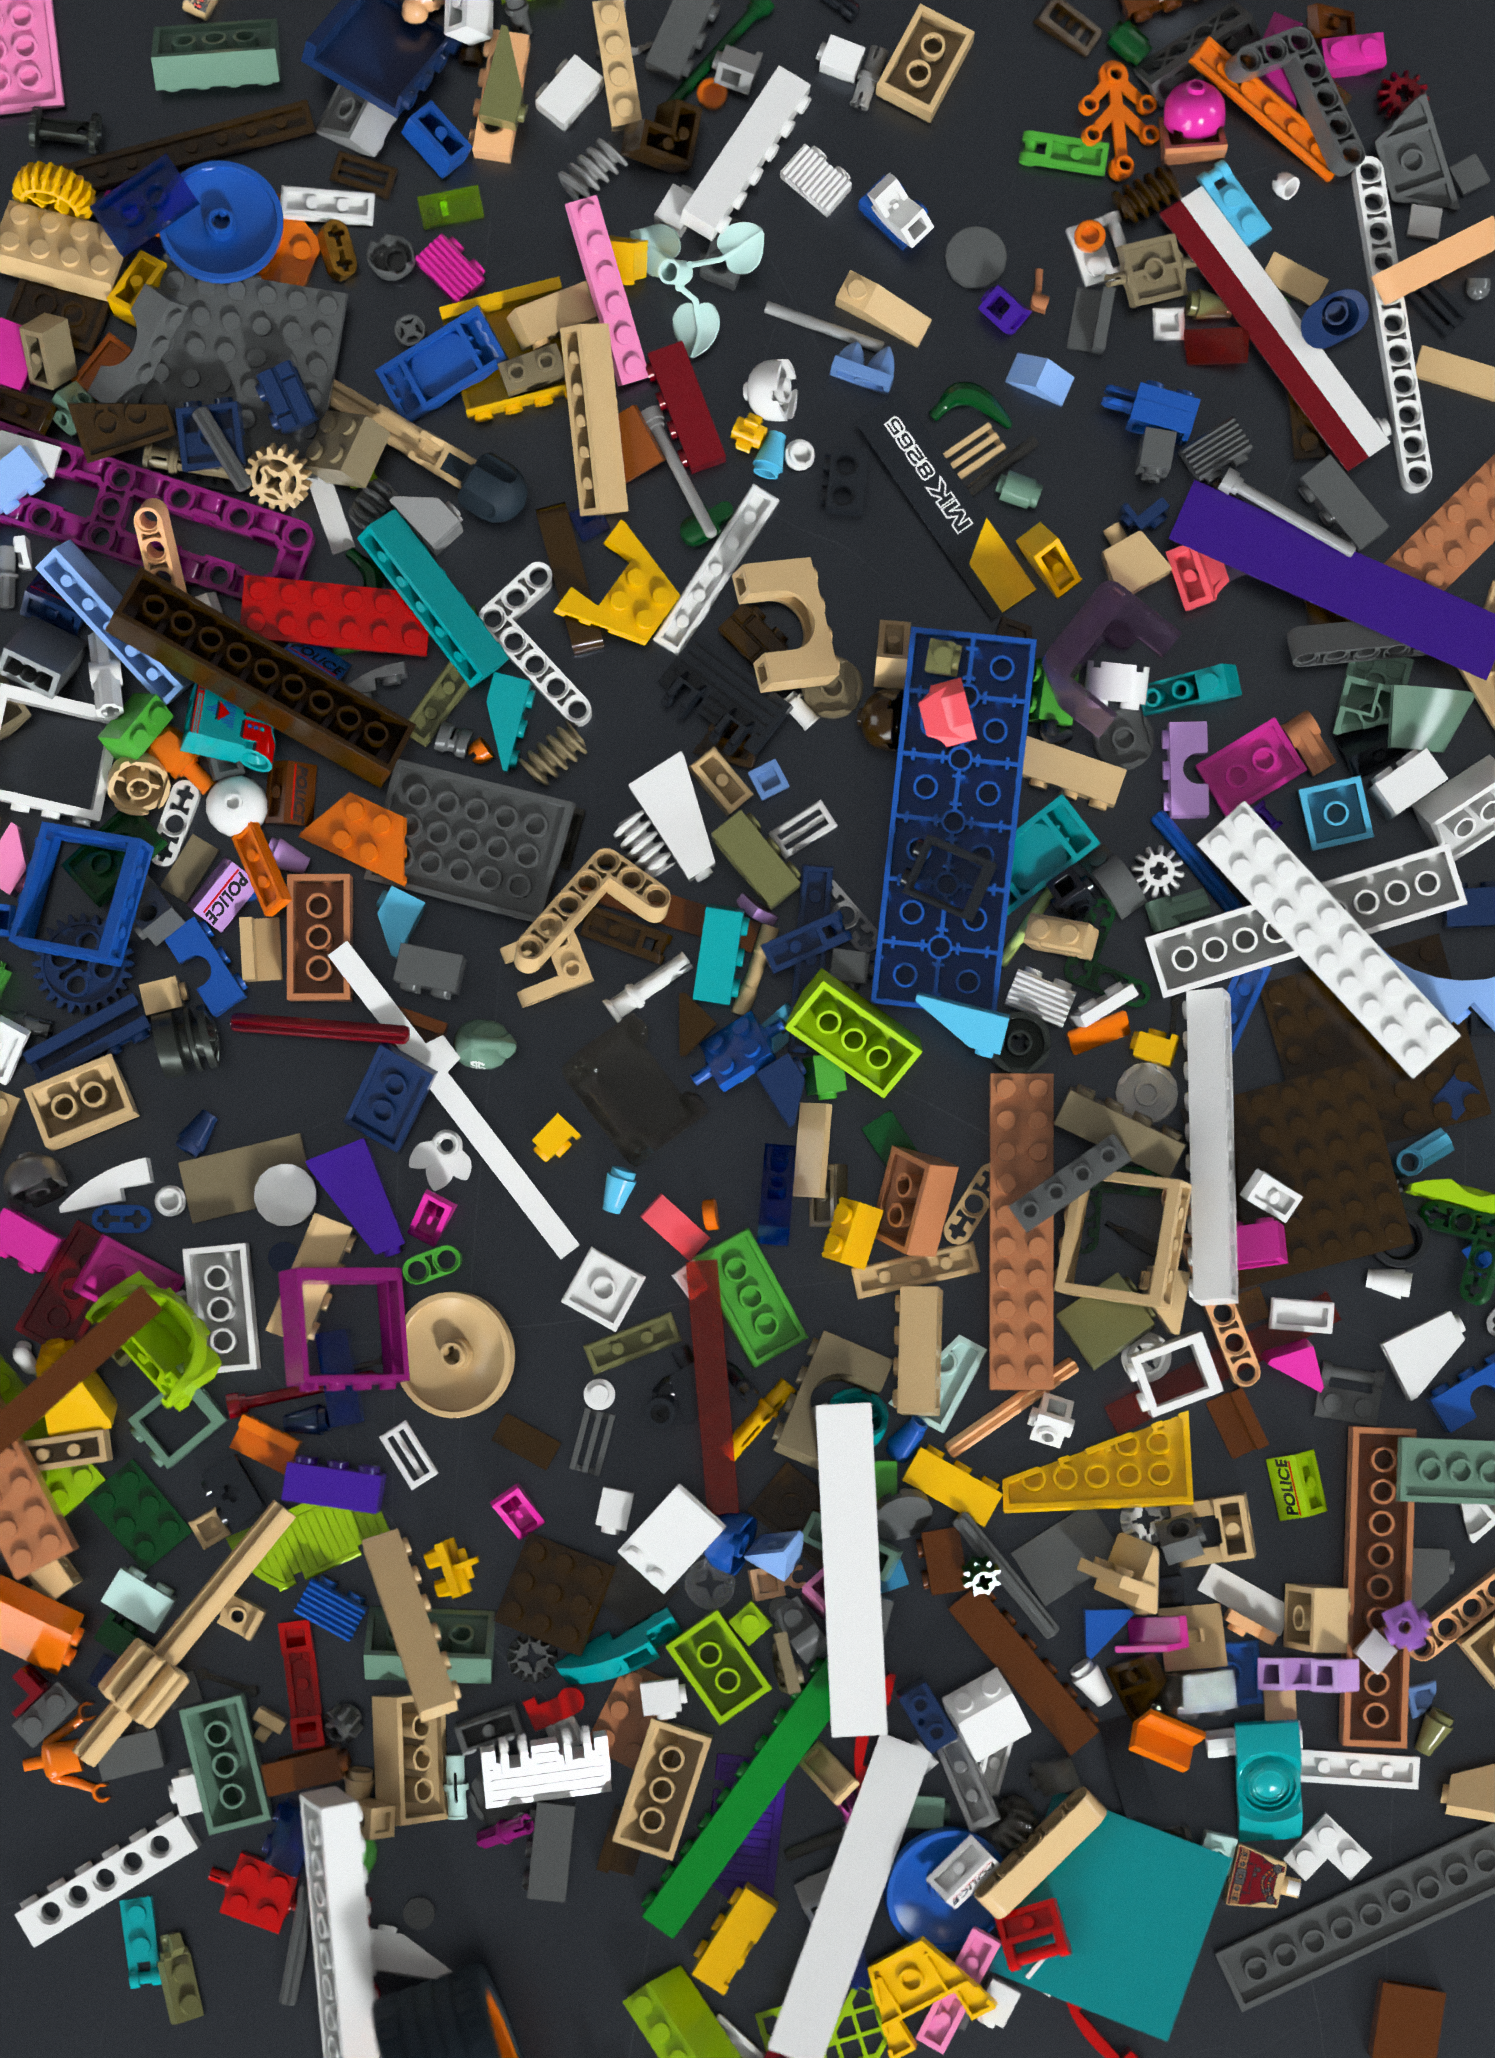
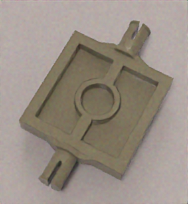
(1151, 270)

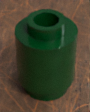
(1129, 42)

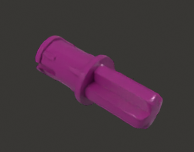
(505, 1831)

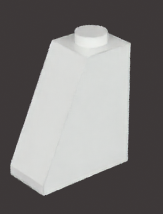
(1422, 1351)

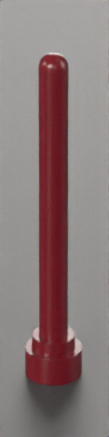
(241, 1403)

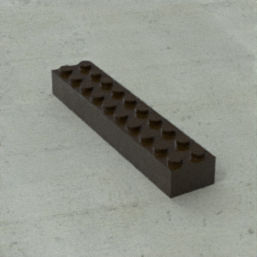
(260, 677)

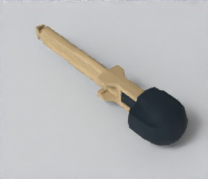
(487, 486)

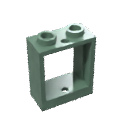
(158, 1453)

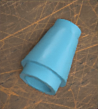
(770, 456)
(618, 1188)

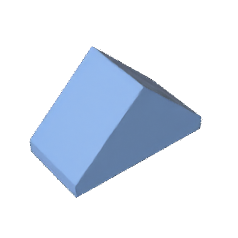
(1040, 378)
(777, 1553)

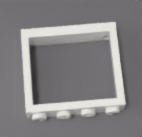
(50, 808)

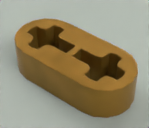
(337, 250)

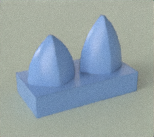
(875, 376)

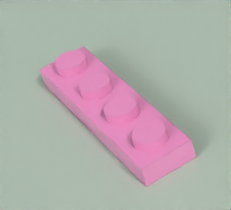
(948, 2012)

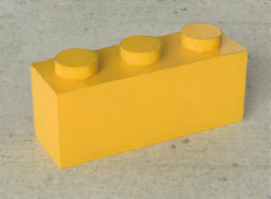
(952, 1484)

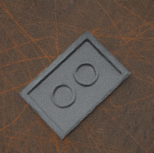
(1054, 1554)

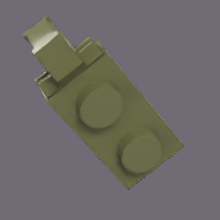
(178, 1980)

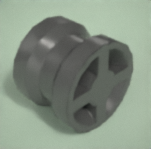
(407, 327)

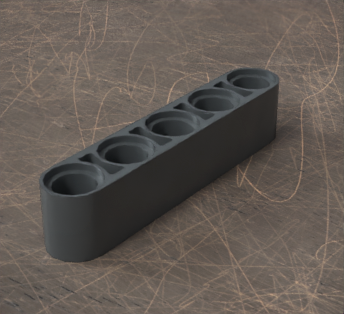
(1342, 644)

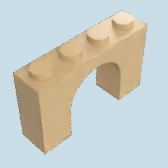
(794, 585)

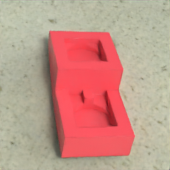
(675, 1227)

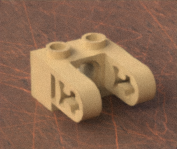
(570, 967)
(1235, 1528)

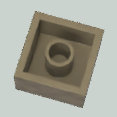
(346, 448)

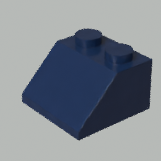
(784, 1085)

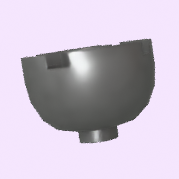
(33, 1180)

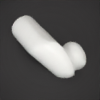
(24, 1357)

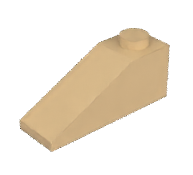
(882, 309)

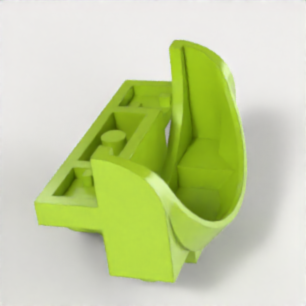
(166, 1345)

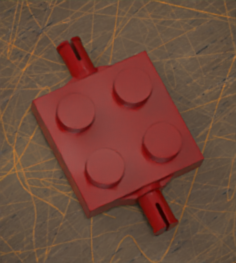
(257, 1892)

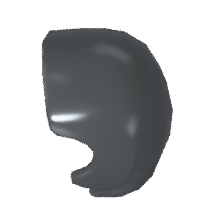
(391, 257)

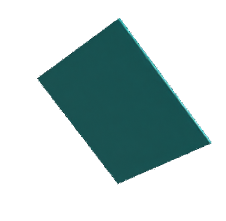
(1134, 1922)

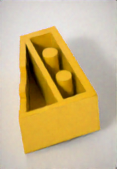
(733, 1936)

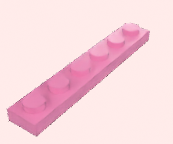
(607, 288)

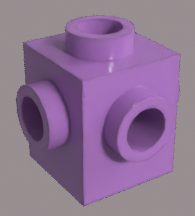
(1396, 1620)

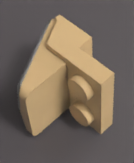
(1128, 1574)

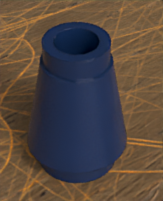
(196, 1134)
(307, 1421)

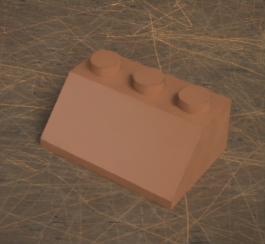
(915, 1201)

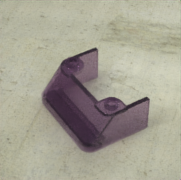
(1110, 616)

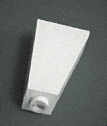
(674, 812)

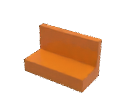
(265, 1443)
(1164, 1740)

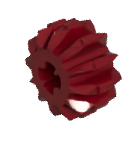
(1391, 89)

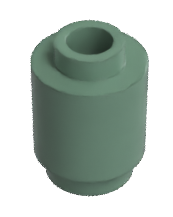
(1019, 490)

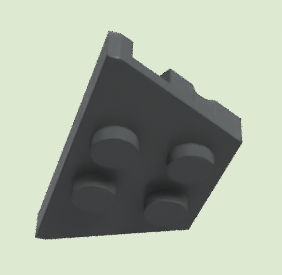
(1415, 158)

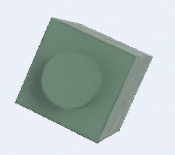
(929, 1811)

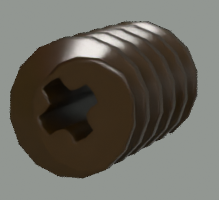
(1146, 194)

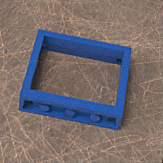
(123, 904)

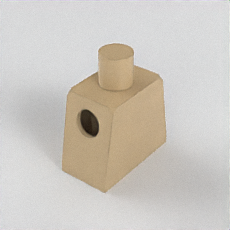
(1132, 559)

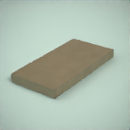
(227, 1180)

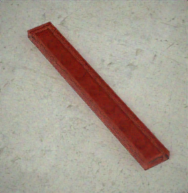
(712, 1386)
(1126, 1412)

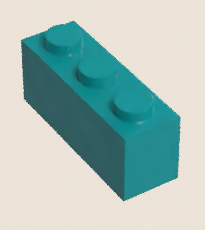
(720, 954)

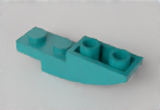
(610, 1657)

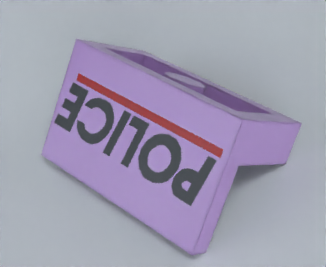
(222, 894)

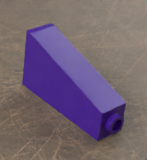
(358, 1190)

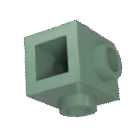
(72, 393)

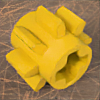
(749, 432)

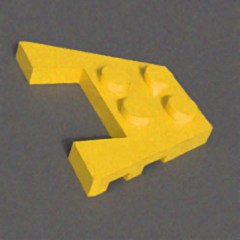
(635, 601)
(915, 1979)

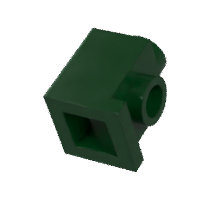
(117, 1634)

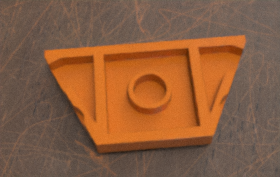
(295, 255)
(363, 835)

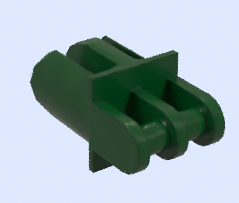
(691, 530)

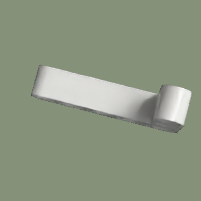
(529, 649)

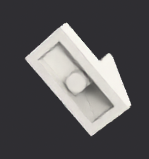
(1271, 1195)

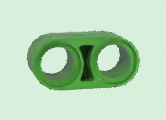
(431, 1262)

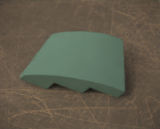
(1367, 693)
(1425, 716)

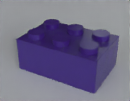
(334, 1484)

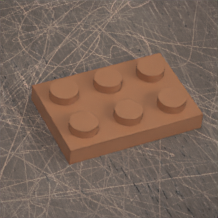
(624, 1717)

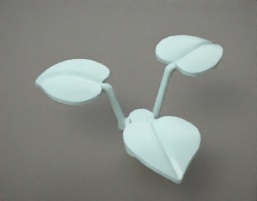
(699, 323)

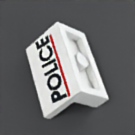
(962, 1872)

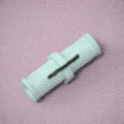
(456, 1809)

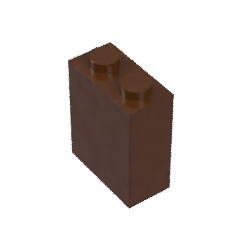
(1406, 2020)

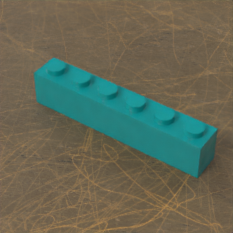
(432, 597)

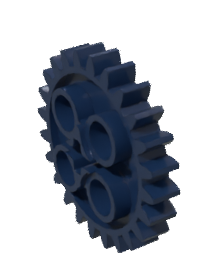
(96, 989)

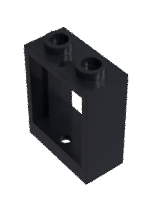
(979, 890)

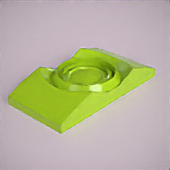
(1450, 1192)

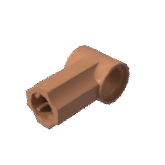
(1306, 739)

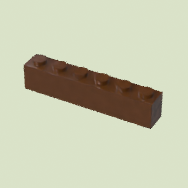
(1024, 1670)

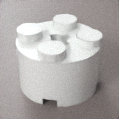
(1118, 683)

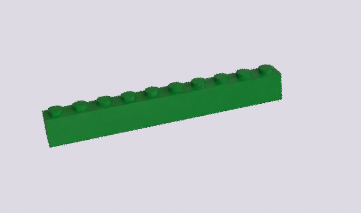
(742, 1804)

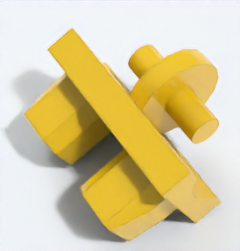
(455, 1567)

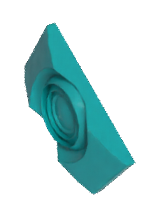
(1047, 847)
(1268, 1780)

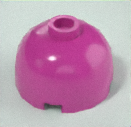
(1194, 109)

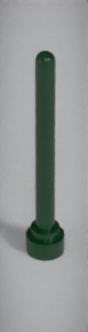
(755, 10)

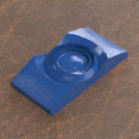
(442, 365)

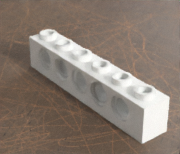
(40, 1926)

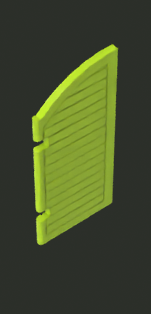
(314, 1543)

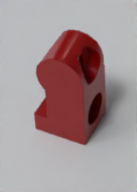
(565, 1704)

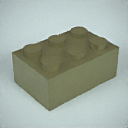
(757, 859)

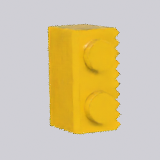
(852, 1233)

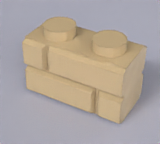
(1061, 936)

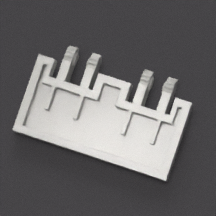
(546, 1771)

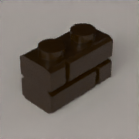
(751, 635)

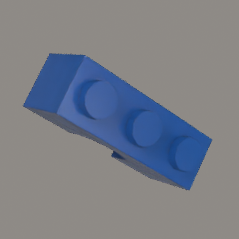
(223, 987)
(1452, 1401)

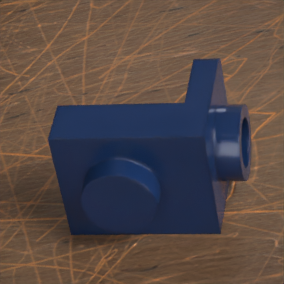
(1151, 516)

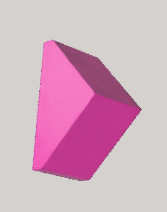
(431, 1218)
(1297, 1361)
(517, 1511)

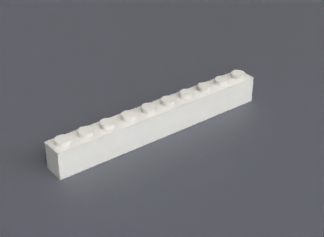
(1211, 1147)

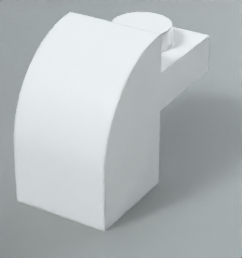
(899, 212)

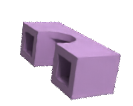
(1183, 796)
(1308, 1674)

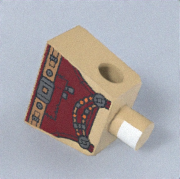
(1258, 1879)

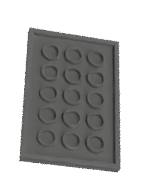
(477, 840)

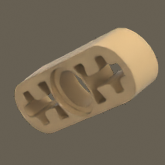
(968, 1228)

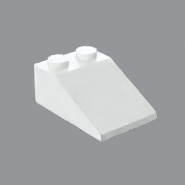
(671, 1538)

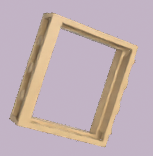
(1167, 1252)

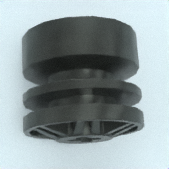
(185, 1041)

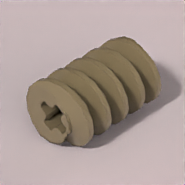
(554, 754)

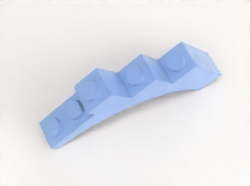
(1455, 996)

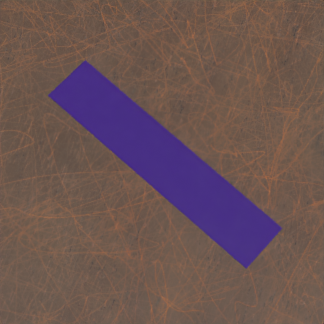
(1342, 584)

